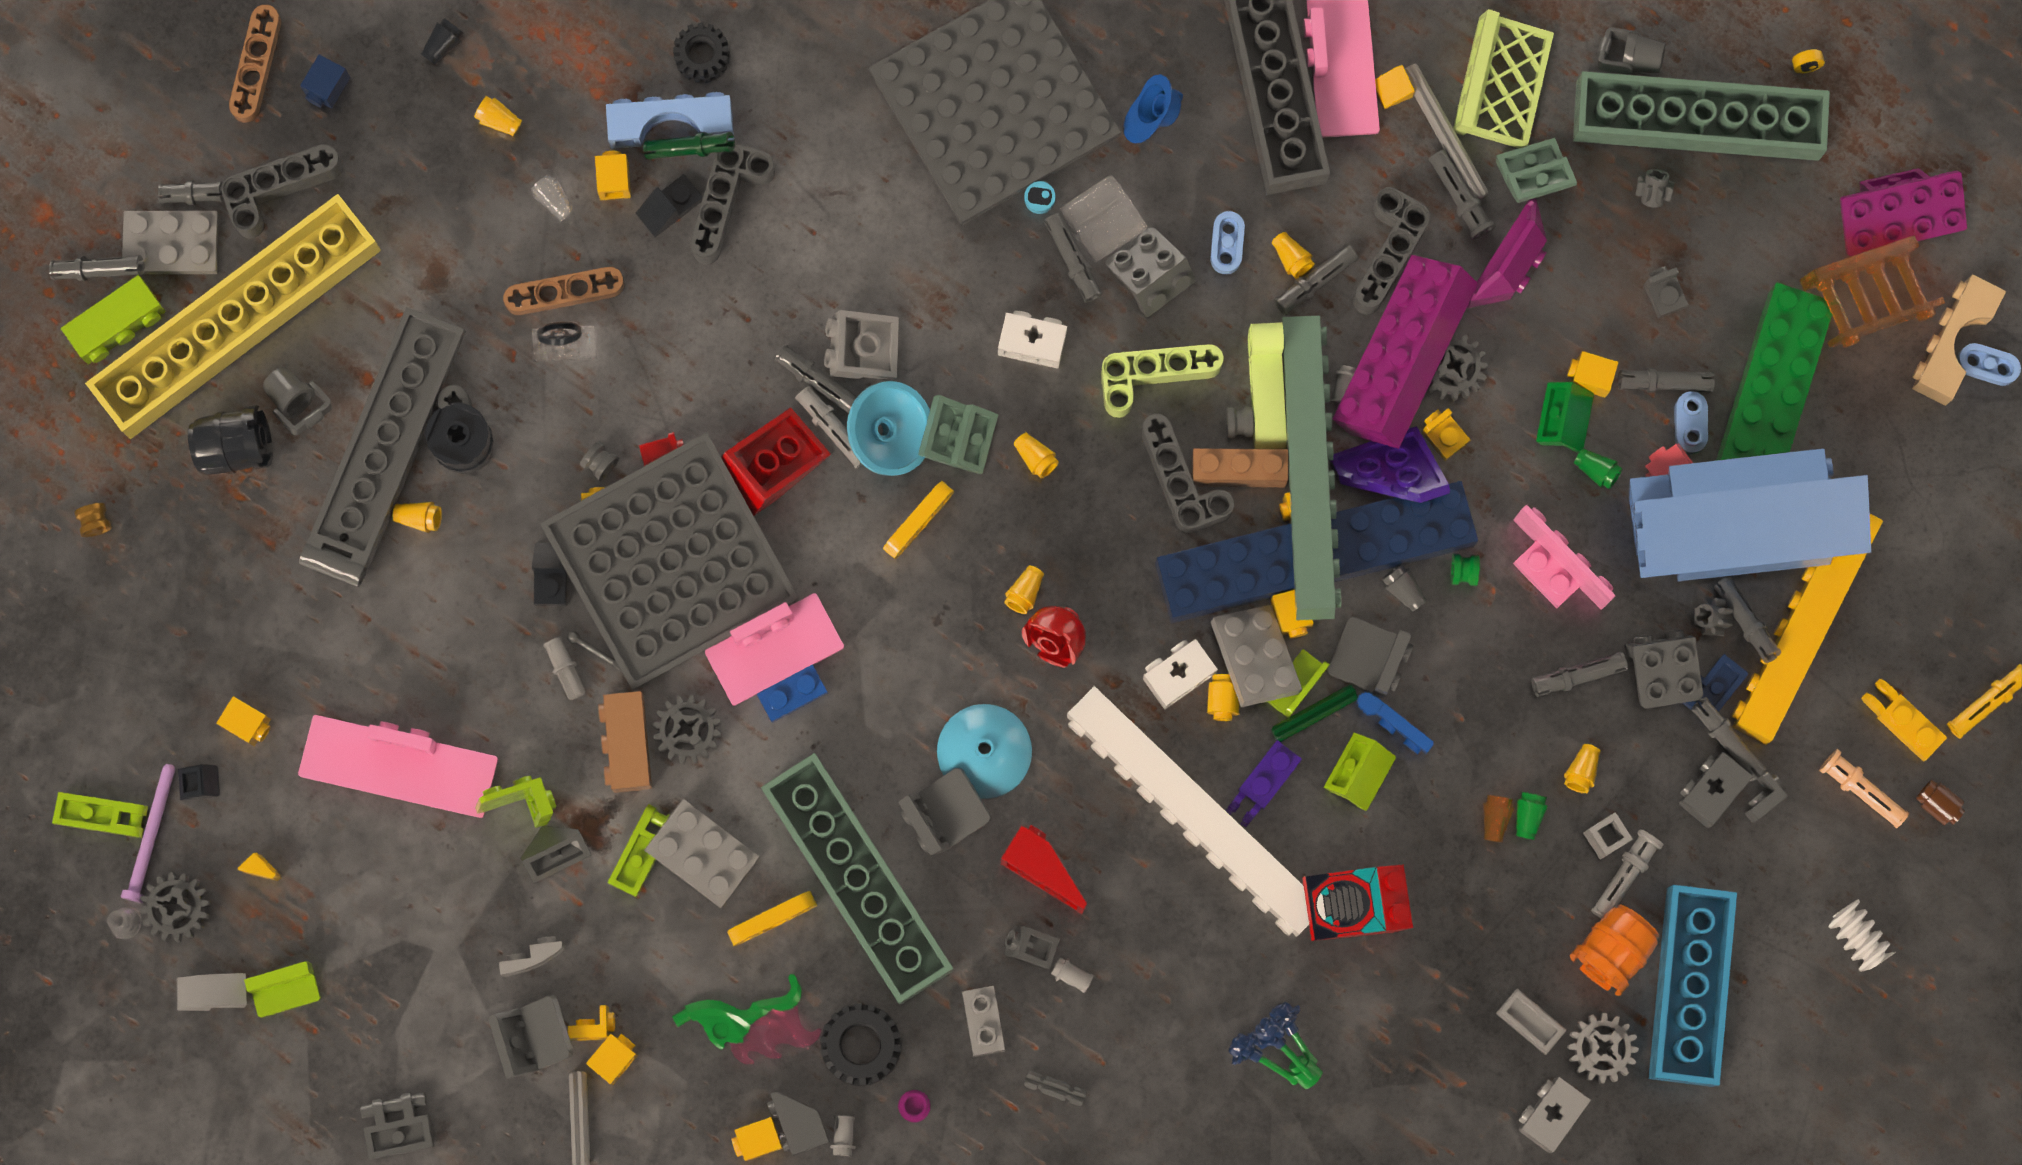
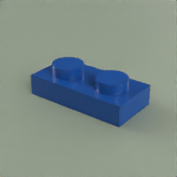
(792, 693)

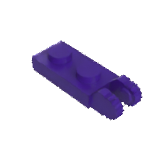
(1265, 780)

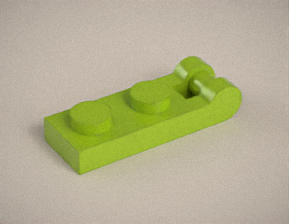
(98, 814)
(634, 862)

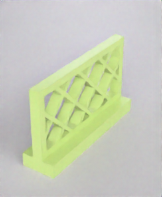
(1479, 69)

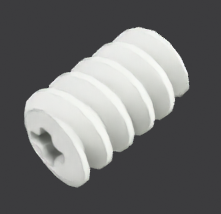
(1860, 936)

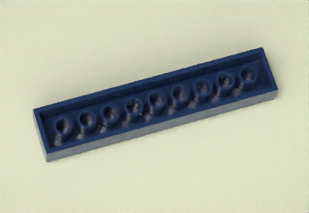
(1261, 562)

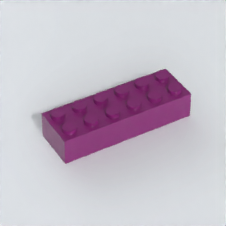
(1405, 351)

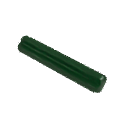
(1314, 713)

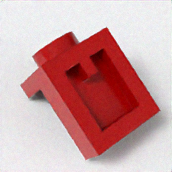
(656, 449)

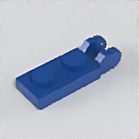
(1392, 722)

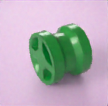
(1465, 569)

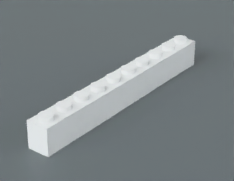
(1192, 809)

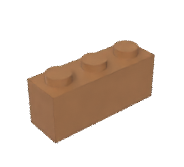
(1239, 467)
(625, 742)

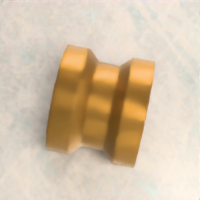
(93, 520)

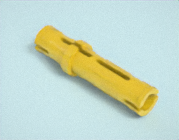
(1962, 724)

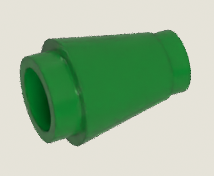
(1598, 468)
(1530, 814)

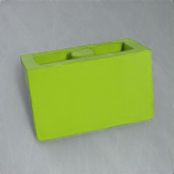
(1309, 672)
(1360, 771)
(283, 989)

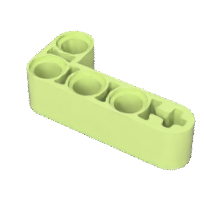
(1162, 374)
(1267, 385)

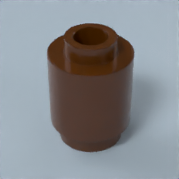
(1941, 803)

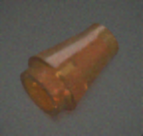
(1496, 817)

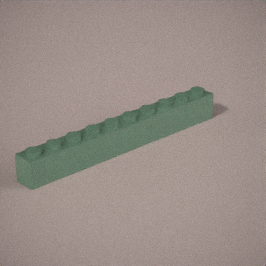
(1308, 468)

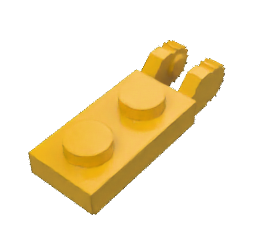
(1905, 721)

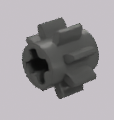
(1655, 188)
(1713, 616)

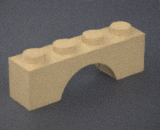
(1941, 372)

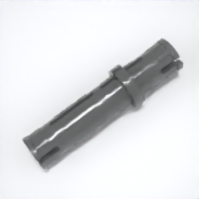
(101, 267)
(1078, 268)
(1306, 286)
(813, 376)
(1666, 380)
(1753, 628)
(1588, 671)
(1720, 728)

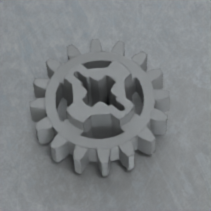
(1613, 1059)

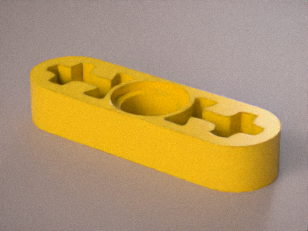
(918, 520)
(772, 918)

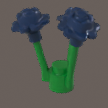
(1270, 1033)

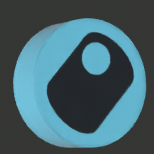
(1039, 197)

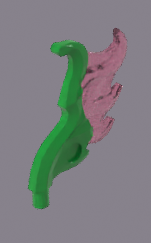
(754, 1029)

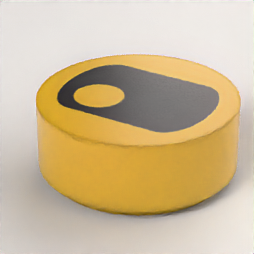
(1808, 61)

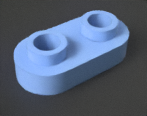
(1226, 243)
(1987, 363)
(1691, 421)

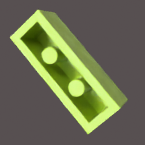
(113, 320)

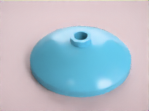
(903, 419)
(1009, 755)

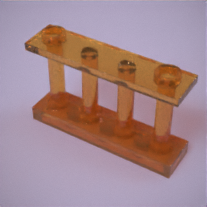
(1874, 262)

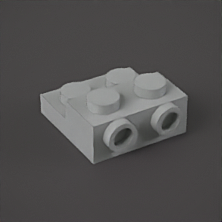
(862, 345)

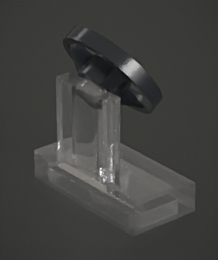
(564, 342)

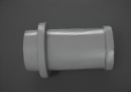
(1344, 377)
(1071, 974)
(843, 1136)

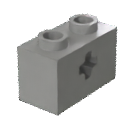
(983, 1021)
(1551, 1132)

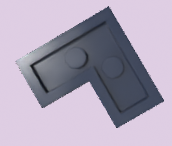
(1721, 682)

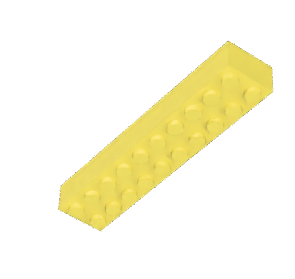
(233, 316)

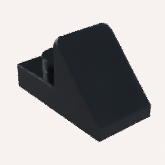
(669, 205)
(549, 577)

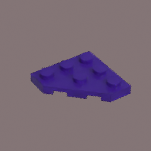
(1400, 473)

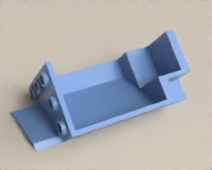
(1748, 516)

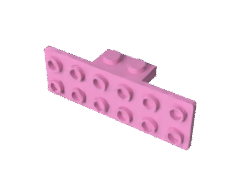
(1342, 66)
(397, 764)

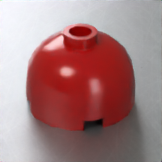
(1057, 634)

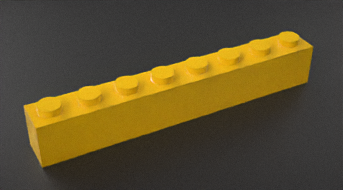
(1799, 641)

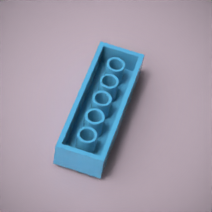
(1693, 985)

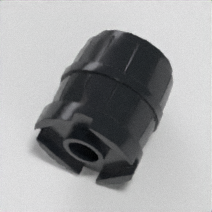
(230, 441)
(467, 454)

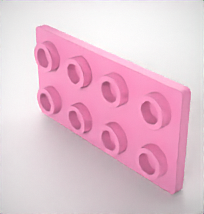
(1554, 566)
(773, 648)

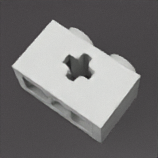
(1015, 339)
(1171, 689)

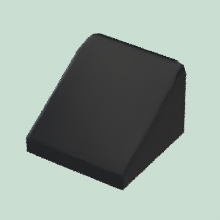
(198, 782)

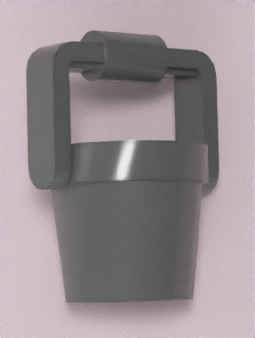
(1640, 52)
(293, 397)

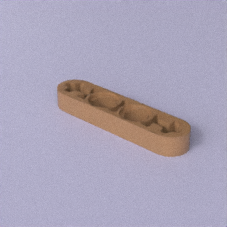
(255, 63)
(564, 295)

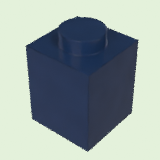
(324, 82)

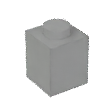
(1607, 835)

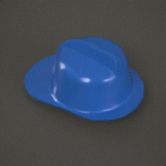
(1154, 108)

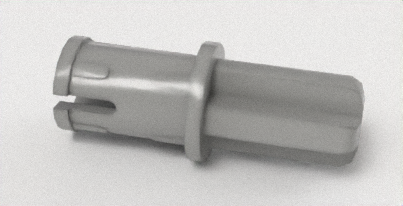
(564, 668)

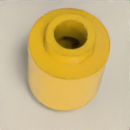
(1222, 698)

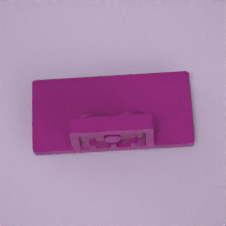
(1902, 207)

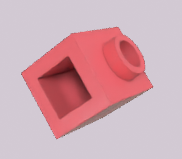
(1663, 458)

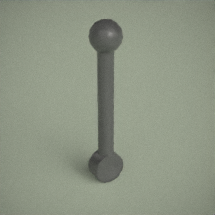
(574, 637)

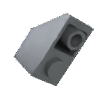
(800, 1124)

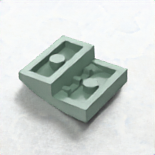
(1535, 170)
(958, 434)

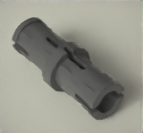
(190, 192)

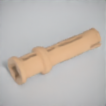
(1848, 781)

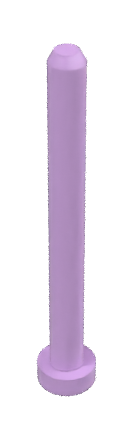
(149, 836)

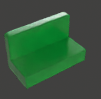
(1565, 415)

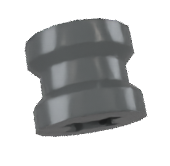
(459, 394)
(1239, 422)
(599, 461)

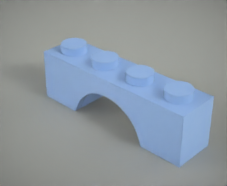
(631, 121)

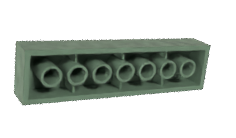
(1701, 116)
(857, 879)

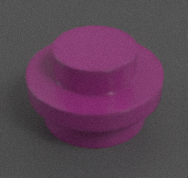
(914, 1106)

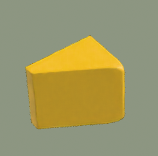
(1394, 87)
(259, 866)

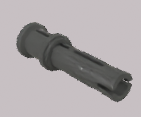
(1467, 209)

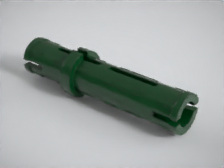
(701, 144)

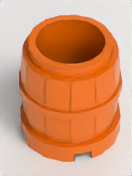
(1616, 948)

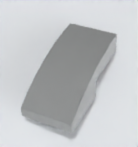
(541, 953)
(211, 991)

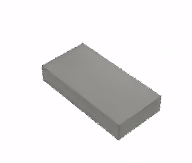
(1531, 1021)

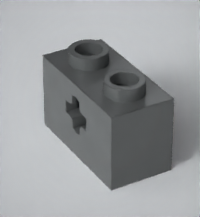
(1730, 780)

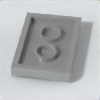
(173, 241)
(1256, 655)
(701, 853)

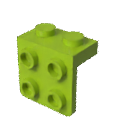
(538, 800)

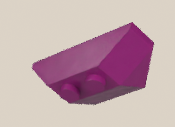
(1513, 259)

